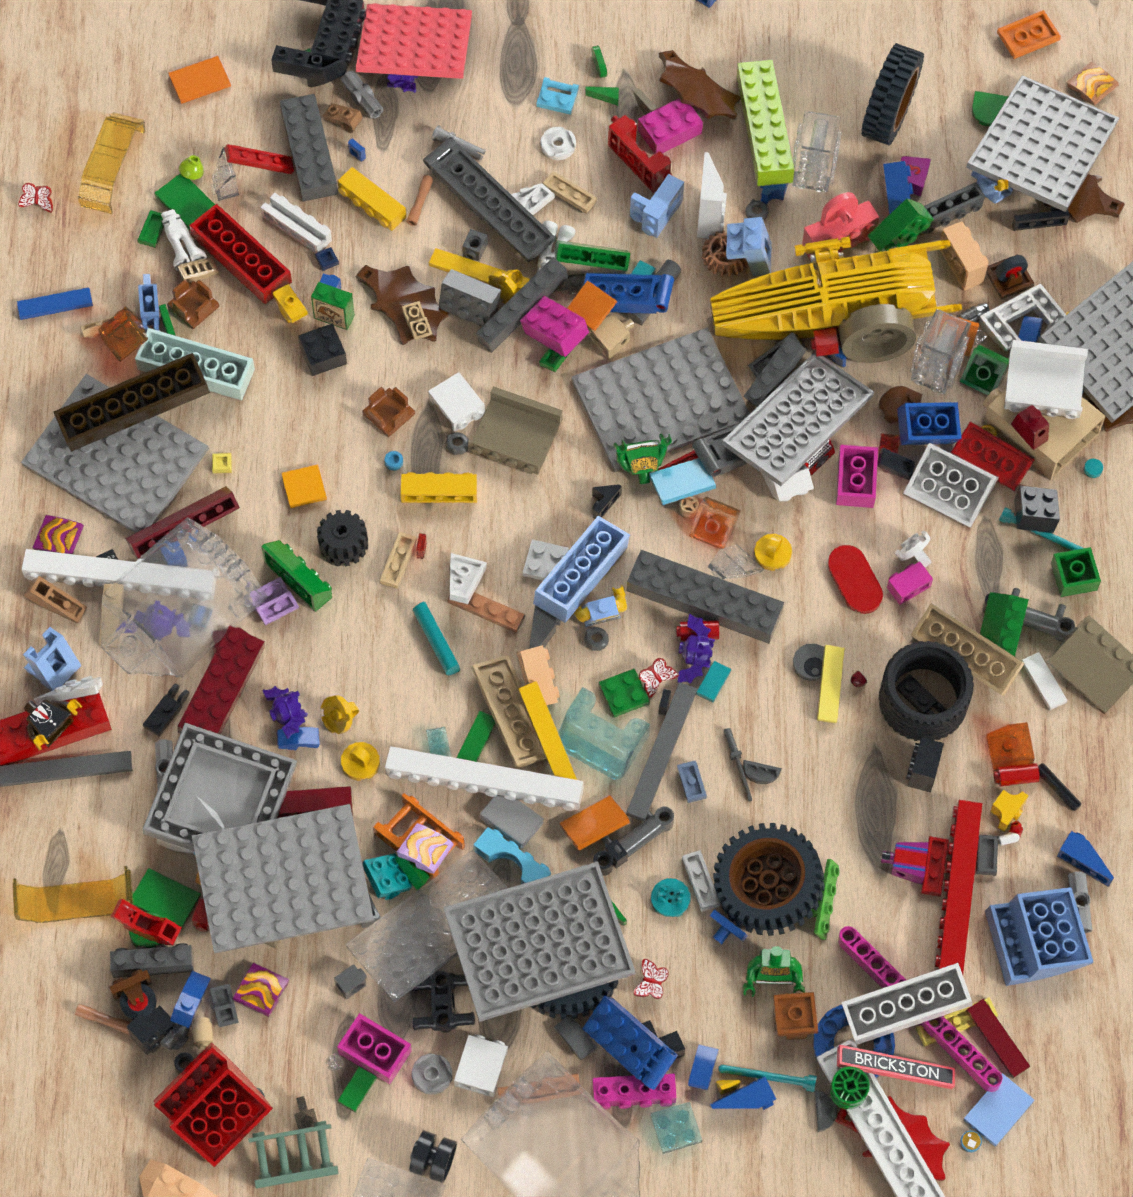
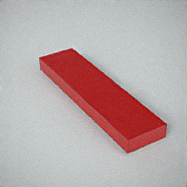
(259, 159)

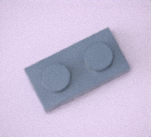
(691, 781)

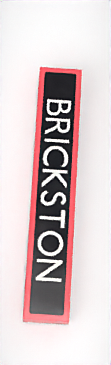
(896, 1067)

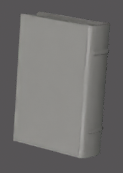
(512, 819)

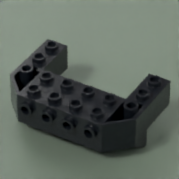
(331, 48)

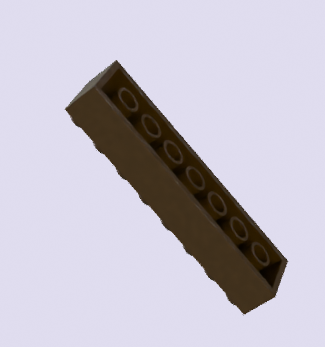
(131, 402)

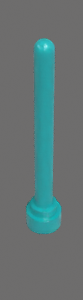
(1008, 516)
(807, 1082)

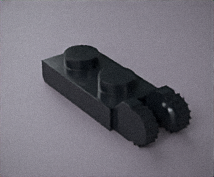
(919, 696)
(165, 711)

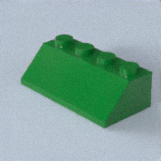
(296, 574)
(1004, 620)

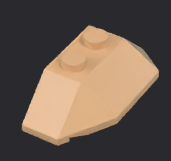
(164, 1181)

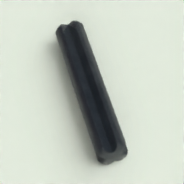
(1061, 790)

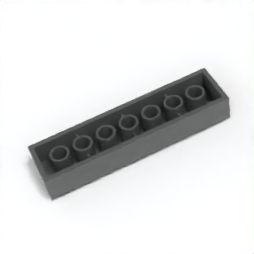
(705, 596)

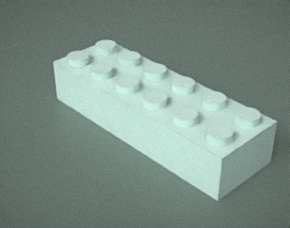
(222, 370)

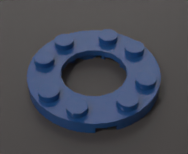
(834, 1021)

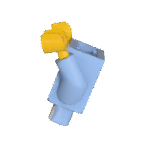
(992, 189)

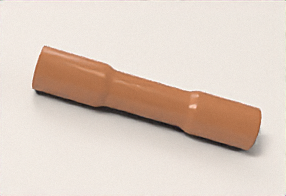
(415, 211)
(94, 1015)

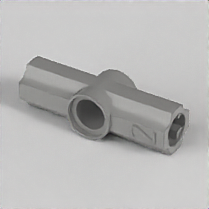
(362, 94)
(163, 752)
(1078, 883)

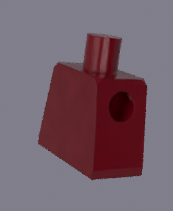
(1029, 425)

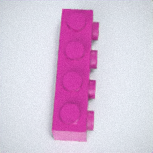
(629, 1091)

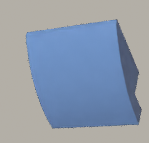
(1038, 935)

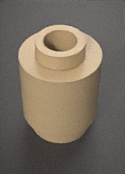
(202, 1032)

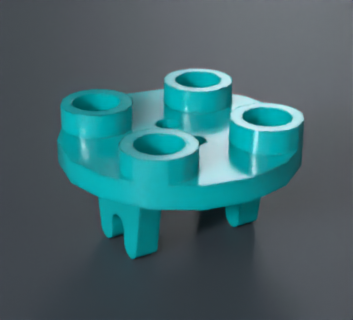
(661, 895)

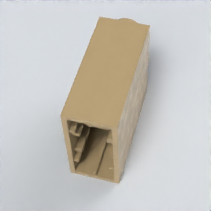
(1065, 438)

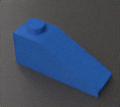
(1083, 856)
(190, 999)
(751, 1096)

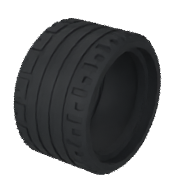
(931, 657)

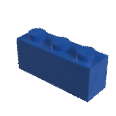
(897, 183)

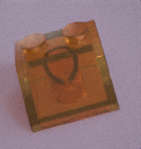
(123, 333)
(714, 522)
(1010, 745)

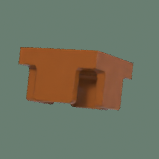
(192, 302)
(388, 410)
(795, 1015)

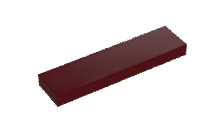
(998, 1038)

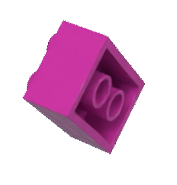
(669, 126)
(554, 326)
(857, 476)
(374, 1048)

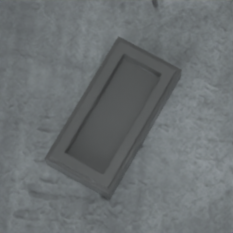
(987, 855)

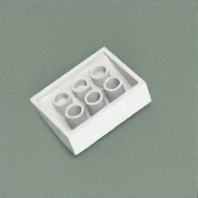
(711, 201)
(950, 485)

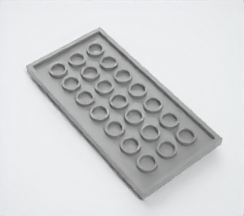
(797, 418)

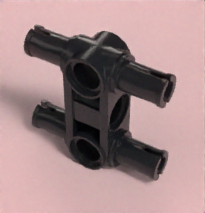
(443, 1003)

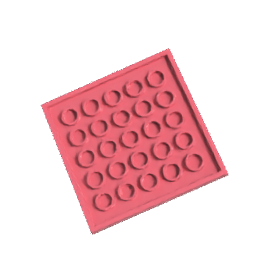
(414, 41)

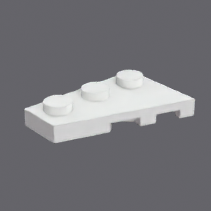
(464, 577)

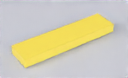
(830, 684)
(959, 1019)

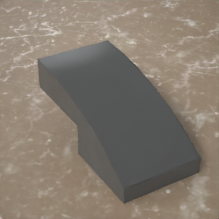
(224, 1005)
(575, 1037)

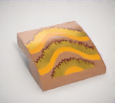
(1092, 83)

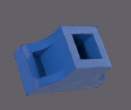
(773, 192)

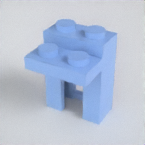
(657, 212)
(748, 242)
(54, 661)

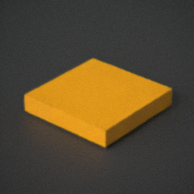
(304, 486)

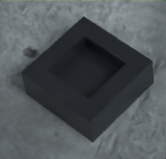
(664, 703)

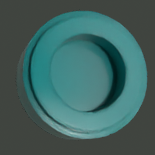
(1093, 468)

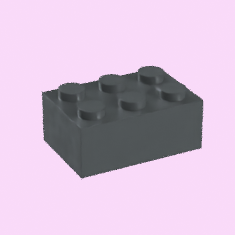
(468, 298)

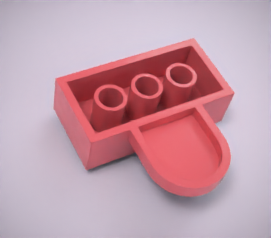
(841, 219)

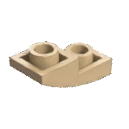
(416, 320)

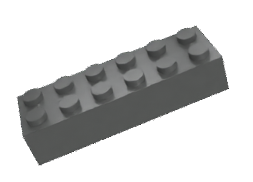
(308, 147)

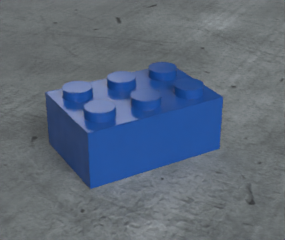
(929, 423)

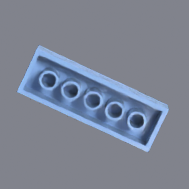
(581, 569)

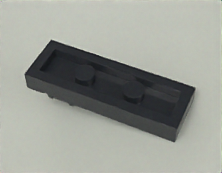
(1040, 220)

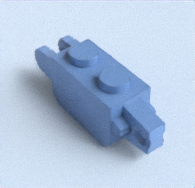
(148, 303)

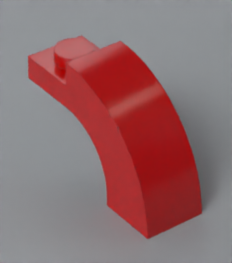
(144, 924)

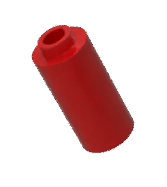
(684, 631)
(1016, 774)

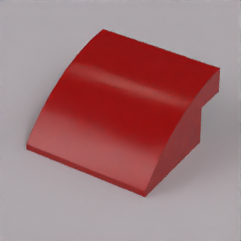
(212, 1104)

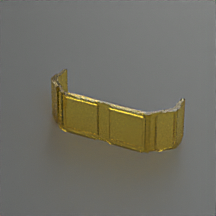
(106, 161)
(71, 900)

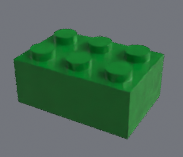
(901, 226)

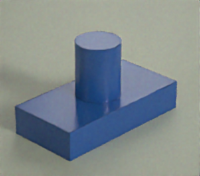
(726, 928)

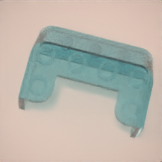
(598, 741)

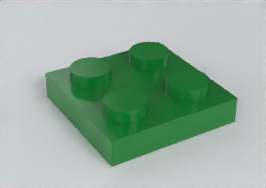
(624, 692)

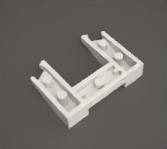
(996, 320)

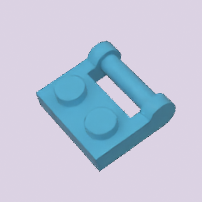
(554, 100)

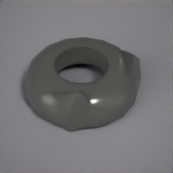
(765, 209)
(457, 450)
(596, 646)

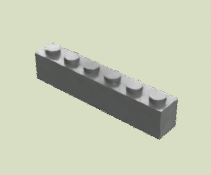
(509, 316)

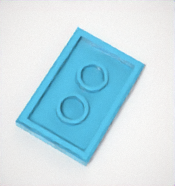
(682, 481)

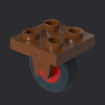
(1010, 276)
(134, 994)

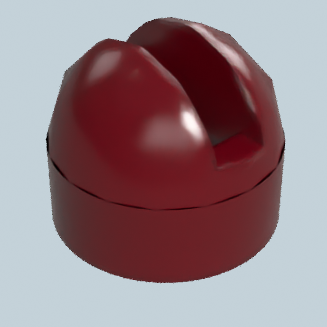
(858, 679)

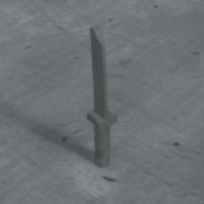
(736, 755)

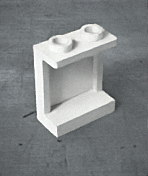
(457, 401)
(480, 1065)

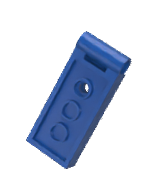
(635, 292)
(630, 1042)

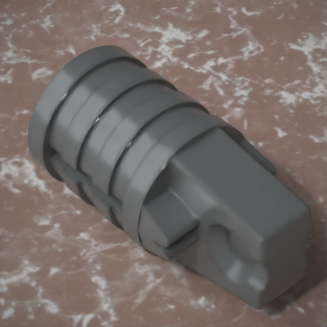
(974, 312)

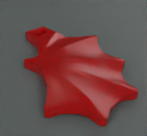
(928, 1144)

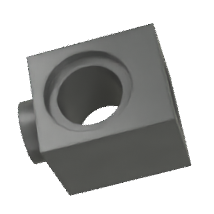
(478, 239)
(350, 981)

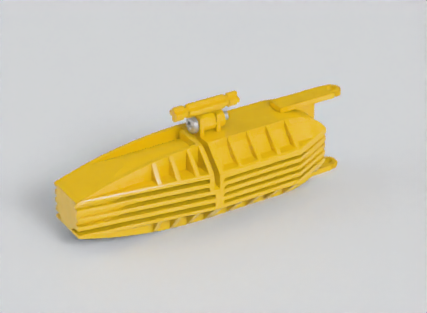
(820, 299)

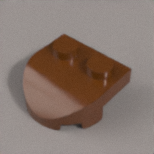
(894, 399)

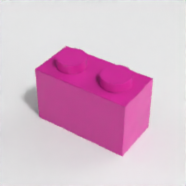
(909, 582)

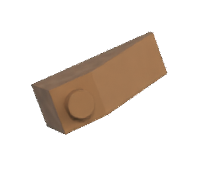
(54, 599)

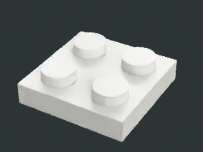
(542, 559)

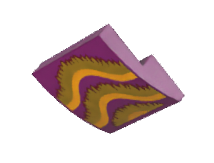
(58, 535)
(260, 989)

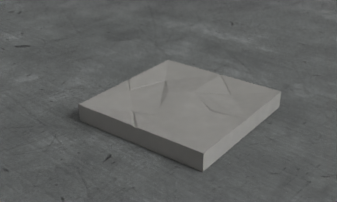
(216, 787)

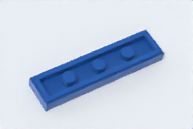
(54, 303)

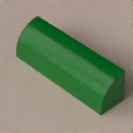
(592, 255)

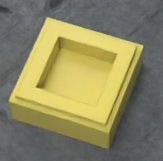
(222, 463)

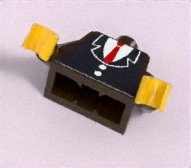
(49, 720)

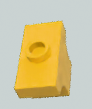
(289, 304)
(1008, 808)

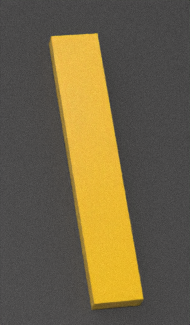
(447, 261)
(546, 731)

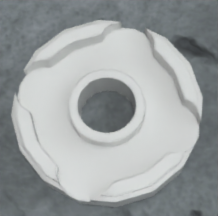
(558, 152)

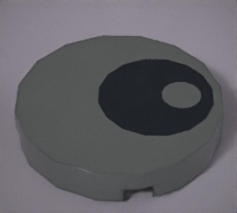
(809, 661)

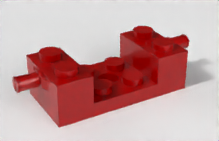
(622, 141)

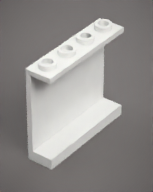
(1045, 378)

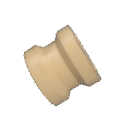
(691, 503)

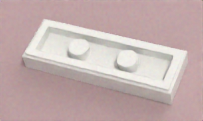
(1044, 681)
(700, 881)

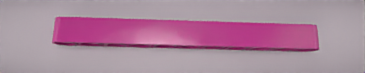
(936, 1032)

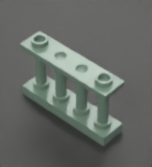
(306, 1171)

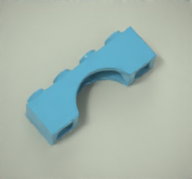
(493, 846)

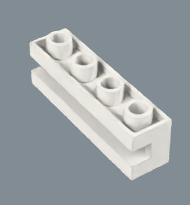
(296, 223)

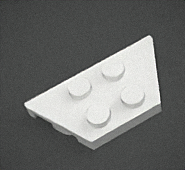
(73, 689)

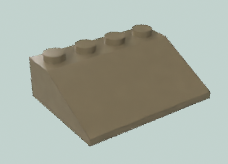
(1094, 664)

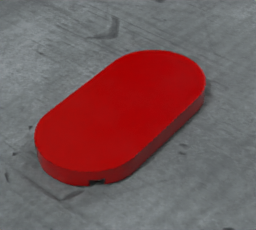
(855, 579)

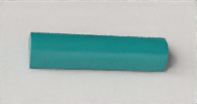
(436, 638)

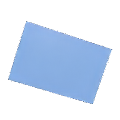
(999, 1111)

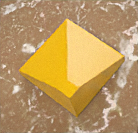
(726, 1086)

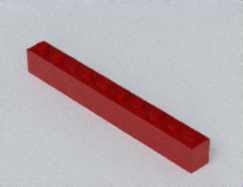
(959, 884)

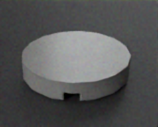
(431, 1074)

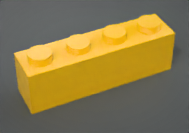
(371, 199)
(438, 488)

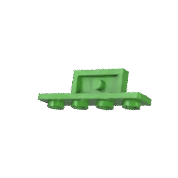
(825, 905)

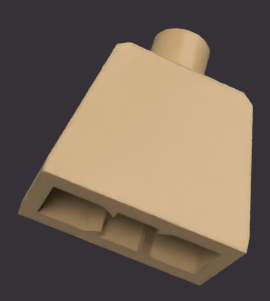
(611, 335)

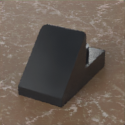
(606, 498)

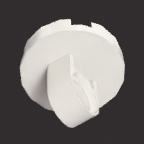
(913, 547)

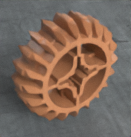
(718, 260)

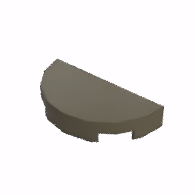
(644, 102)

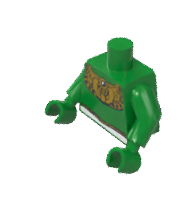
(642, 456)
(774, 967)

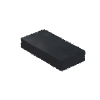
(895, 463)

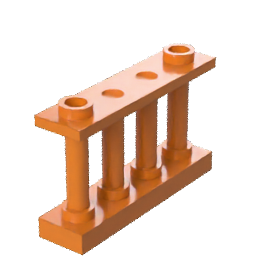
(385, 831)

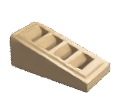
(184, 268)

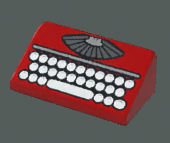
(820, 457)

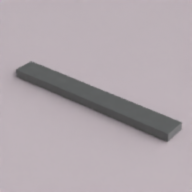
(661, 752)
(65, 768)

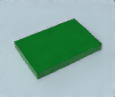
(184, 198)
(165, 897)

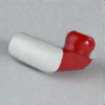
(1013, 835)

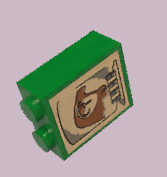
(332, 305)

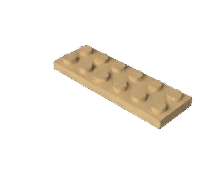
(984, 658)
(500, 689)

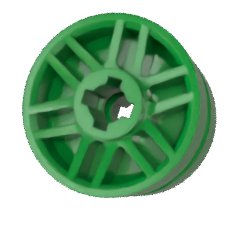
(849, 1098)

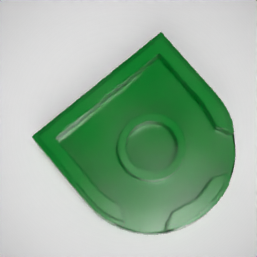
(987, 106)

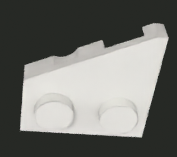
(534, 198)

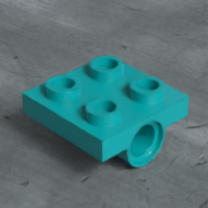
(386, 876)

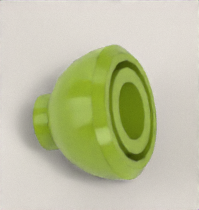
(191, 168)

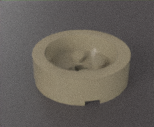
(877, 333)

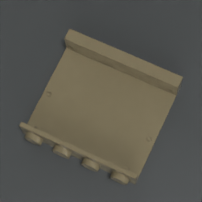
(516, 431)

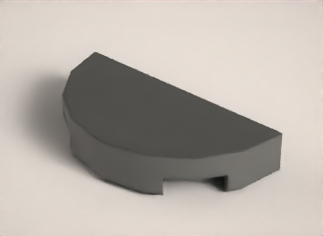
(760, 773)
(176, 1037)
(825, 1111)

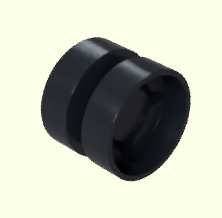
(426, 1155)

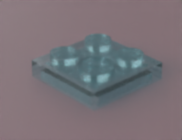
(676, 1127)

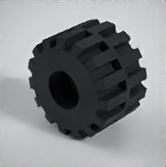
(342, 538)

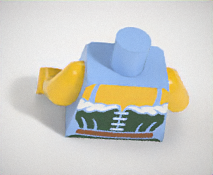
(603, 609)

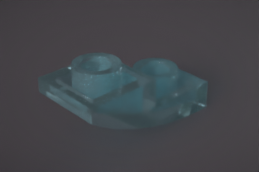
(438, 741)

